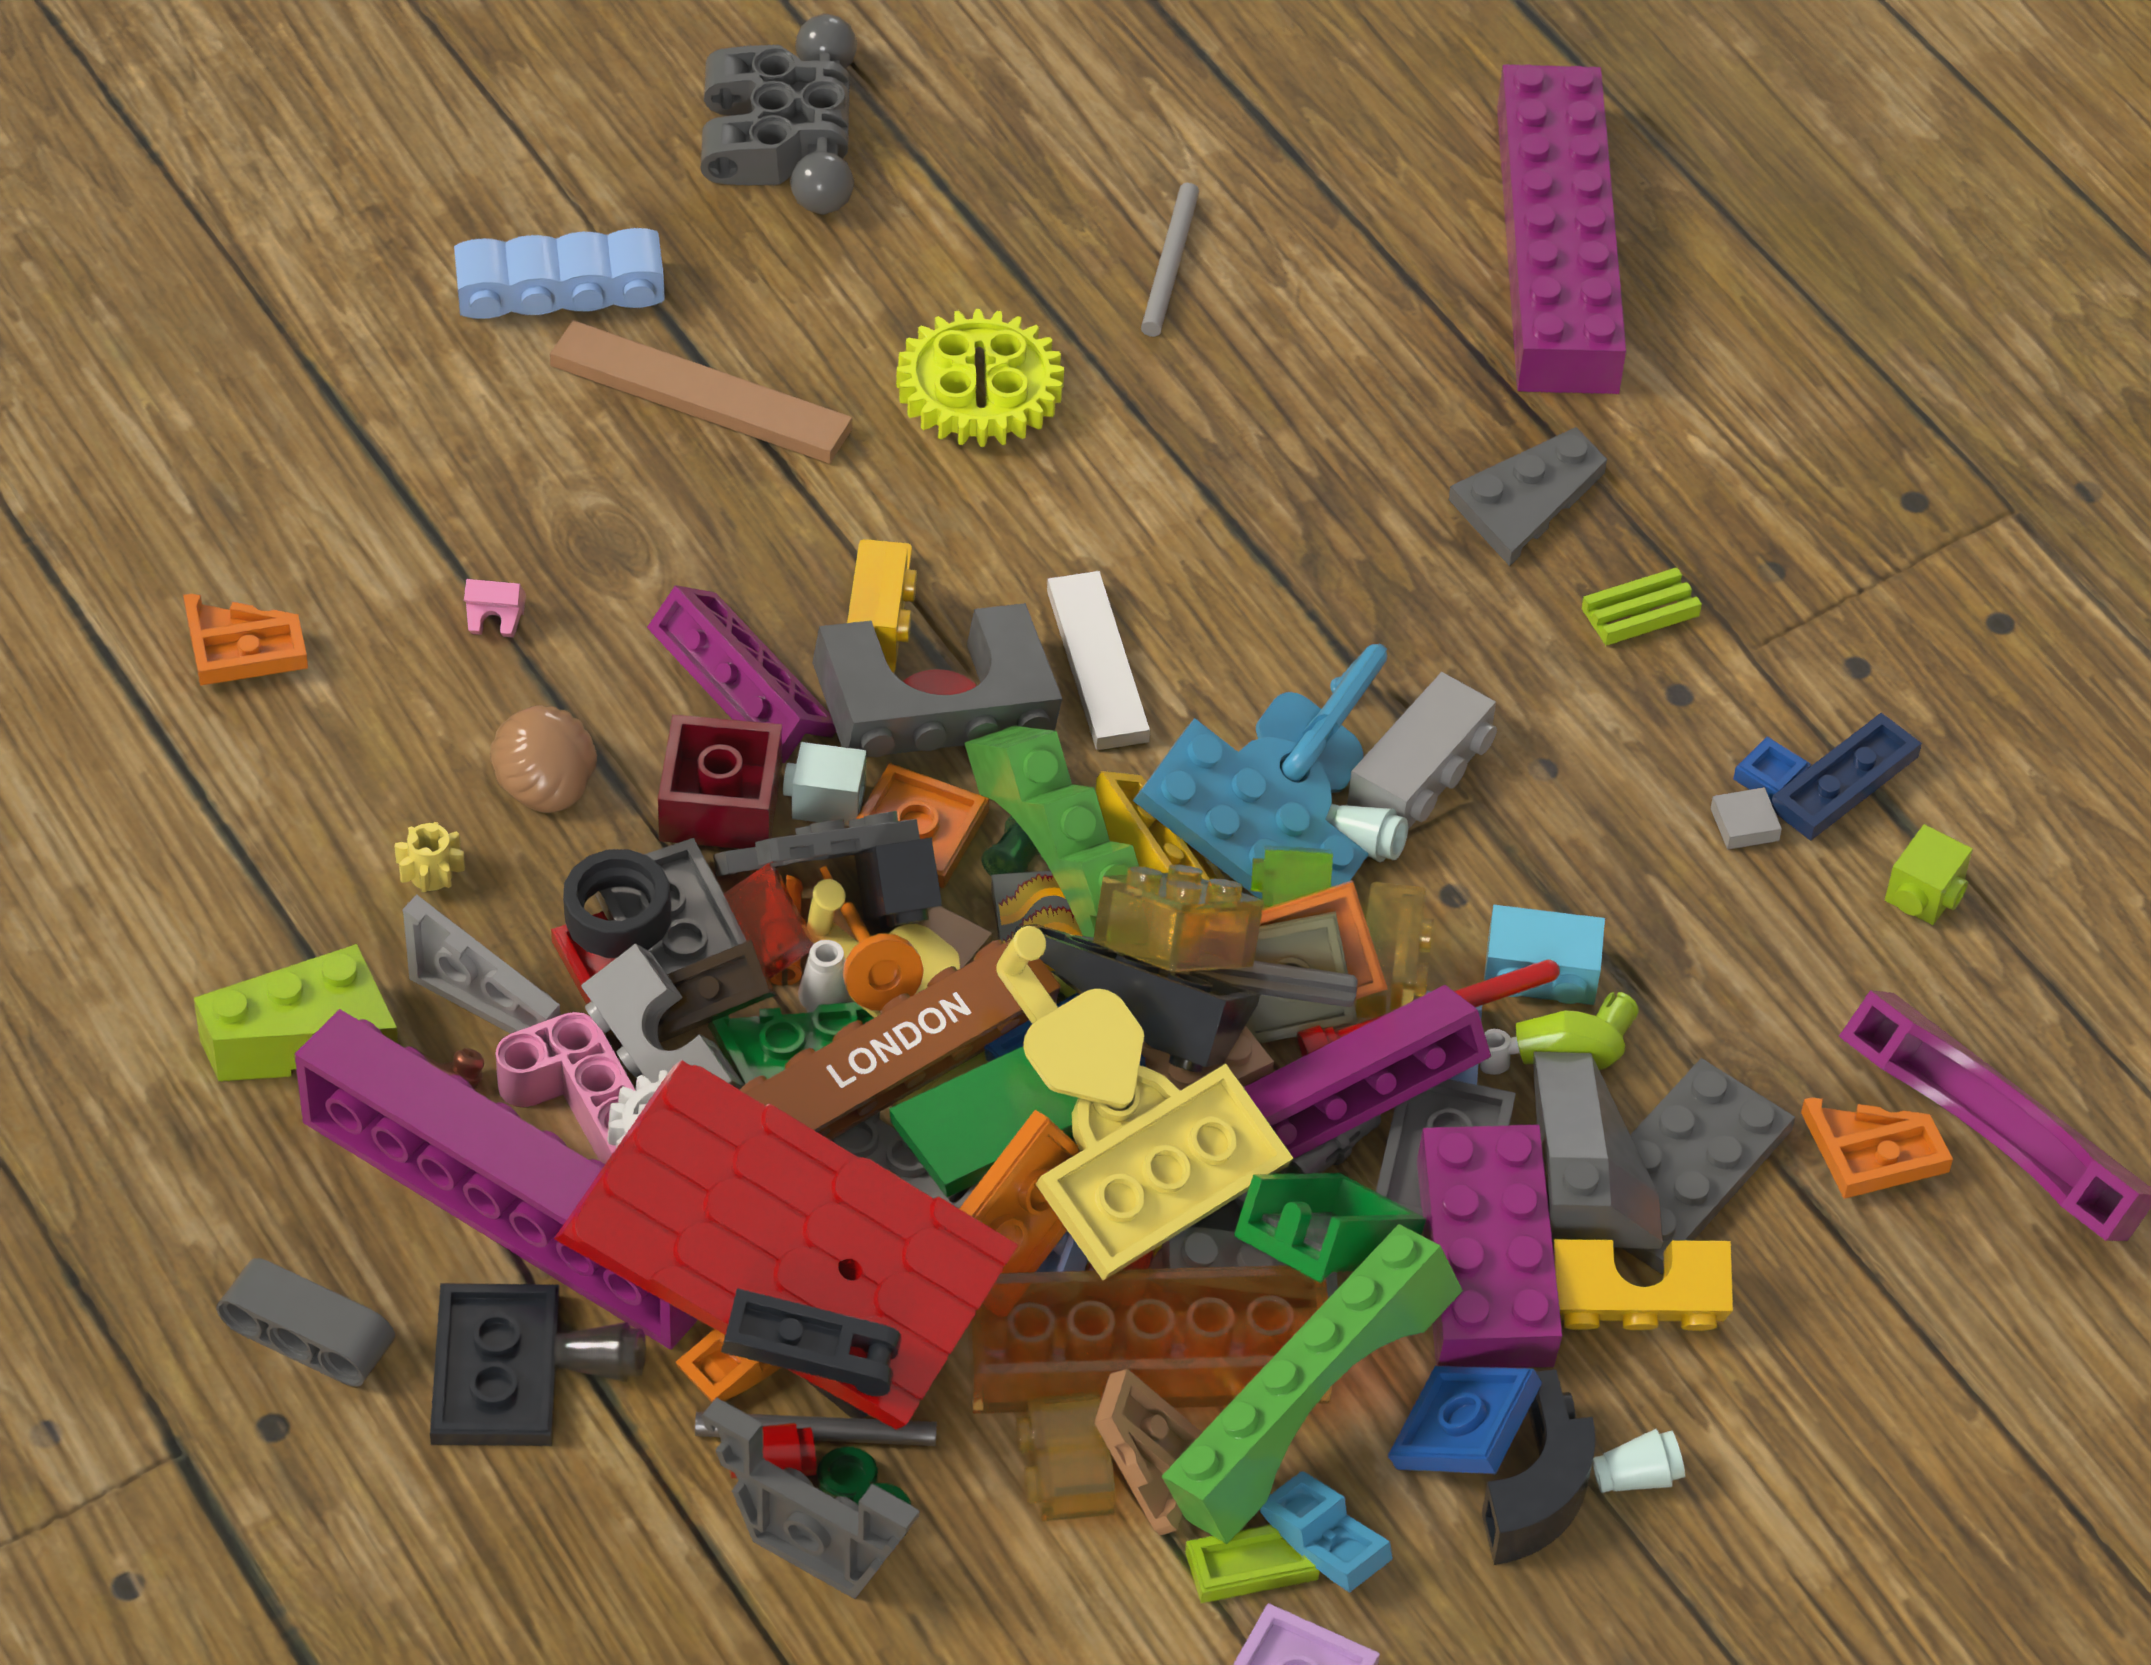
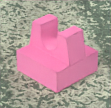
(494, 598)

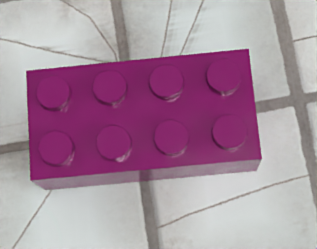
(1492, 1219)

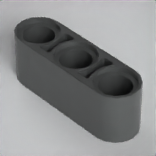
(305, 1322)

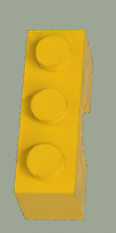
(1692, 1290)

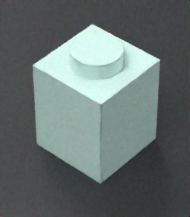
(826, 783)

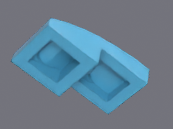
(1318, 1526)

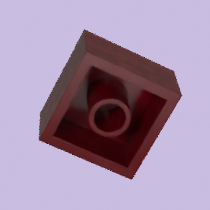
(719, 781)

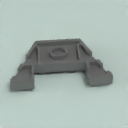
(819, 842)
(799, 1522)

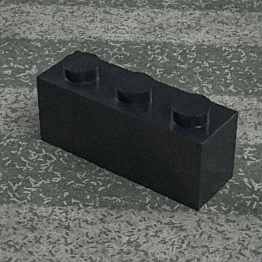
(898, 882)

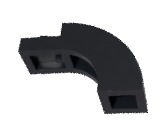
(1541, 1503)

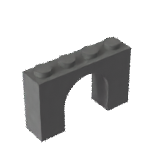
(889, 717)

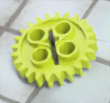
(1019, 377)

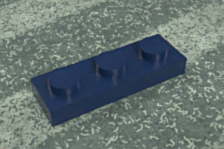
(1846, 776)

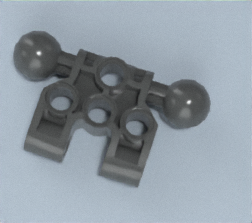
(785, 113)

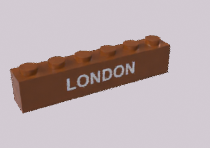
(900, 1048)

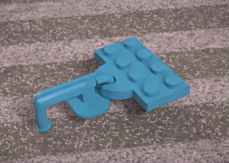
(1273, 787)

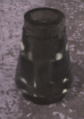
(603, 1351)

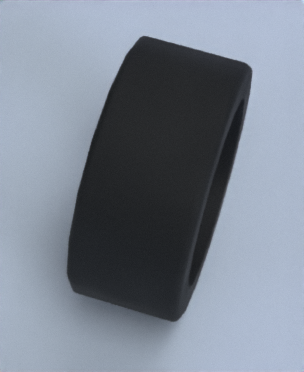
(609, 870)

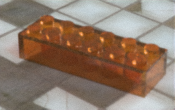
(1179, 1330)

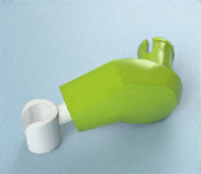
(1566, 1033)

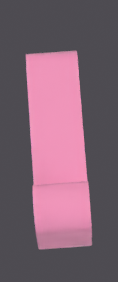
(566, 1059)

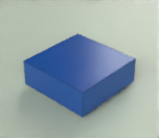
(1769, 767)

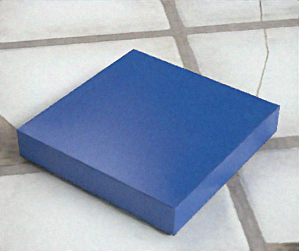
(1465, 1419)

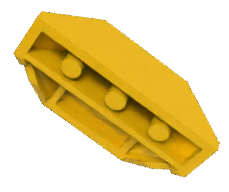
(1130, 824)

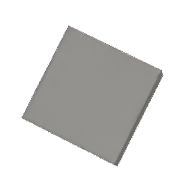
(1745, 818)

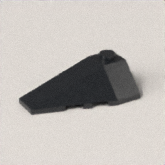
(1179, 1012)

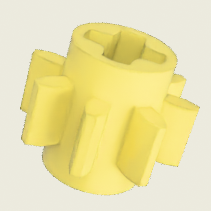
(429, 857)

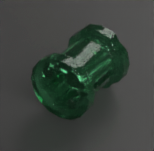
(1011, 853)

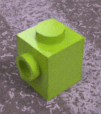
(1929, 875)

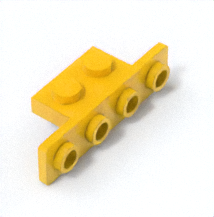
(880, 592)

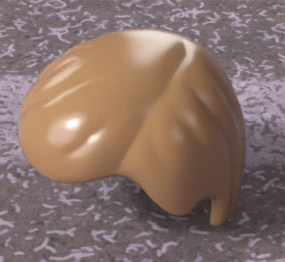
(543, 758)

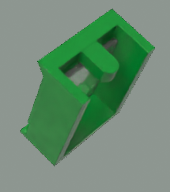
(1319, 1221)

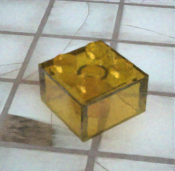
(1178, 919)

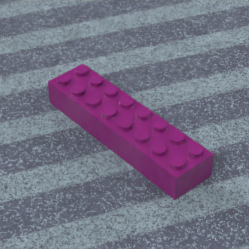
(1560, 230)
(464, 1158)

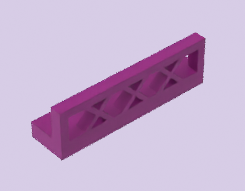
(737, 666)

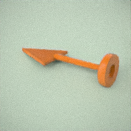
(878, 965)

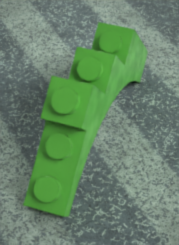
(1030, 780)

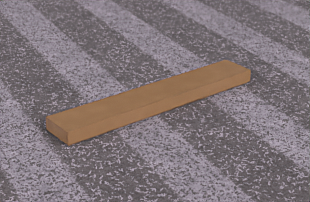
(701, 391)

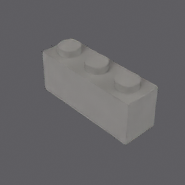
(1425, 750)

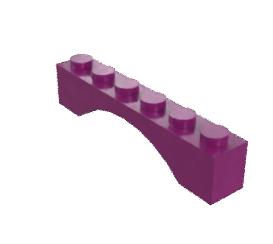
(2047, 1148)

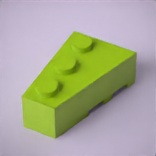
(264, 1021)

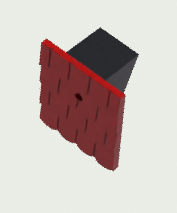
(749, 1199)

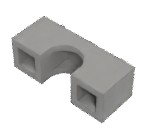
(630, 1000)

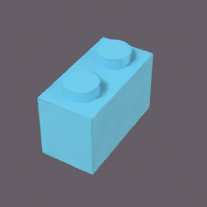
(1531, 936)

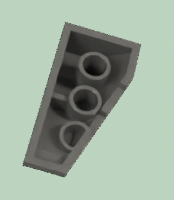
(1589, 1159)

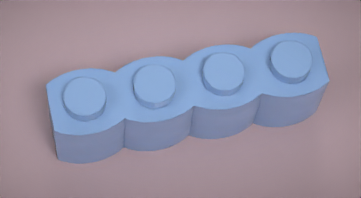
(567, 272)

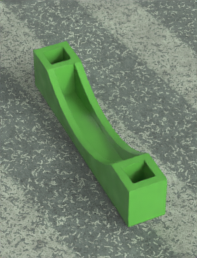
(1236, 1458)

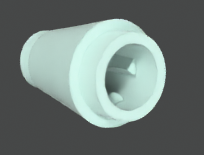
(1373, 829)
(1640, 1464)

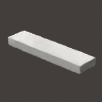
(1098, 660)

